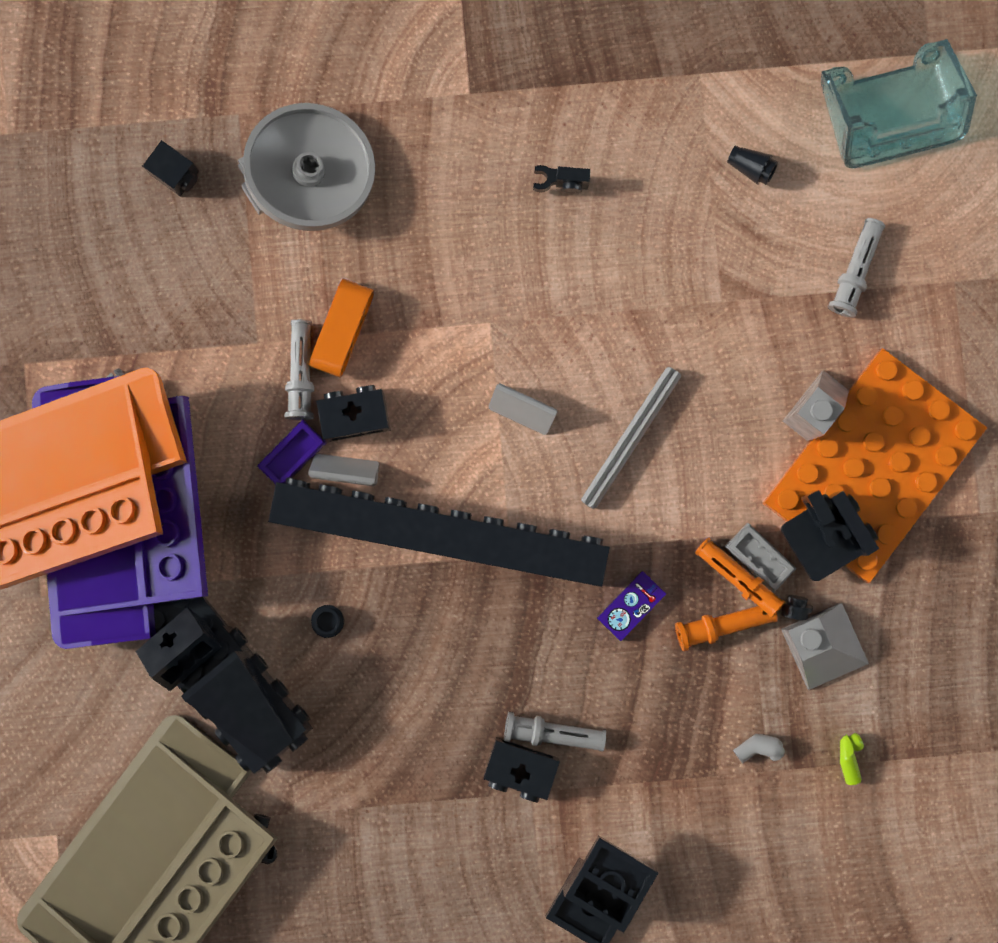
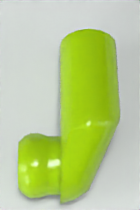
(848, 761)

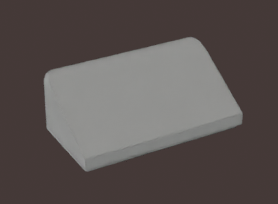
(522, 409)
(344, 470)

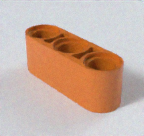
(341, 328)

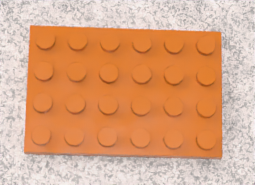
(887, 451)

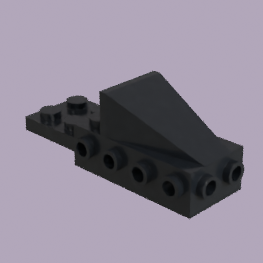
(239, 694)

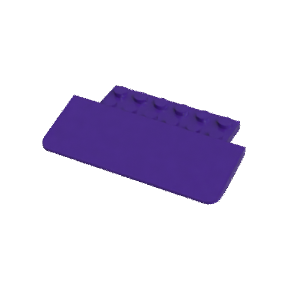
(115, 593)

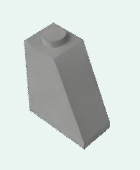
(818, 407)

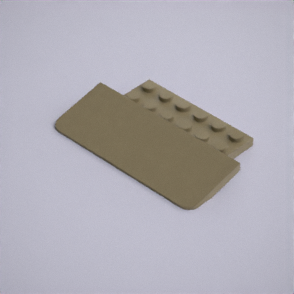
(156, 852)

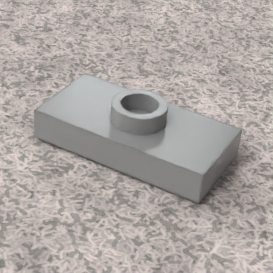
(760, 557)

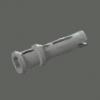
(853, 281)
(300, 331)
(539, 731)

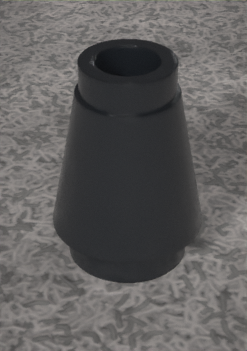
(753, 164)

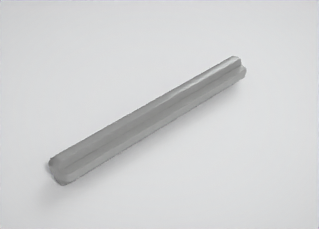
(631, 437)

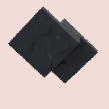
(601, 893)

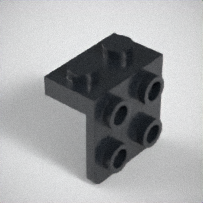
(808, 541)

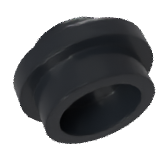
(796, 608)
(327, 621)

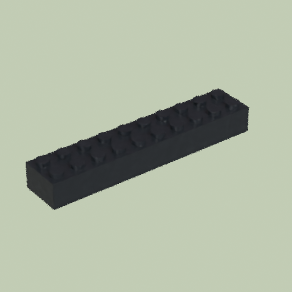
(439, 534)

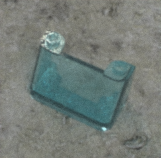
(901, 108)

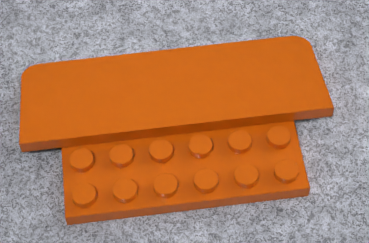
(83, 475)

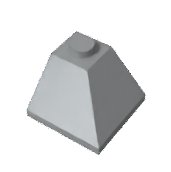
(825, 646)

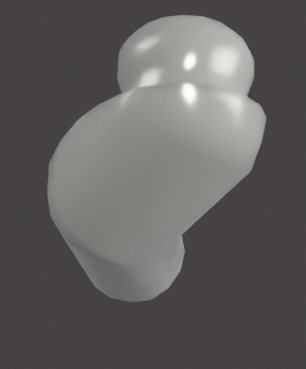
(762, 745)

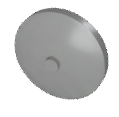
(308, 166)

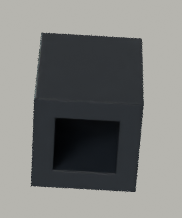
(171, 169)

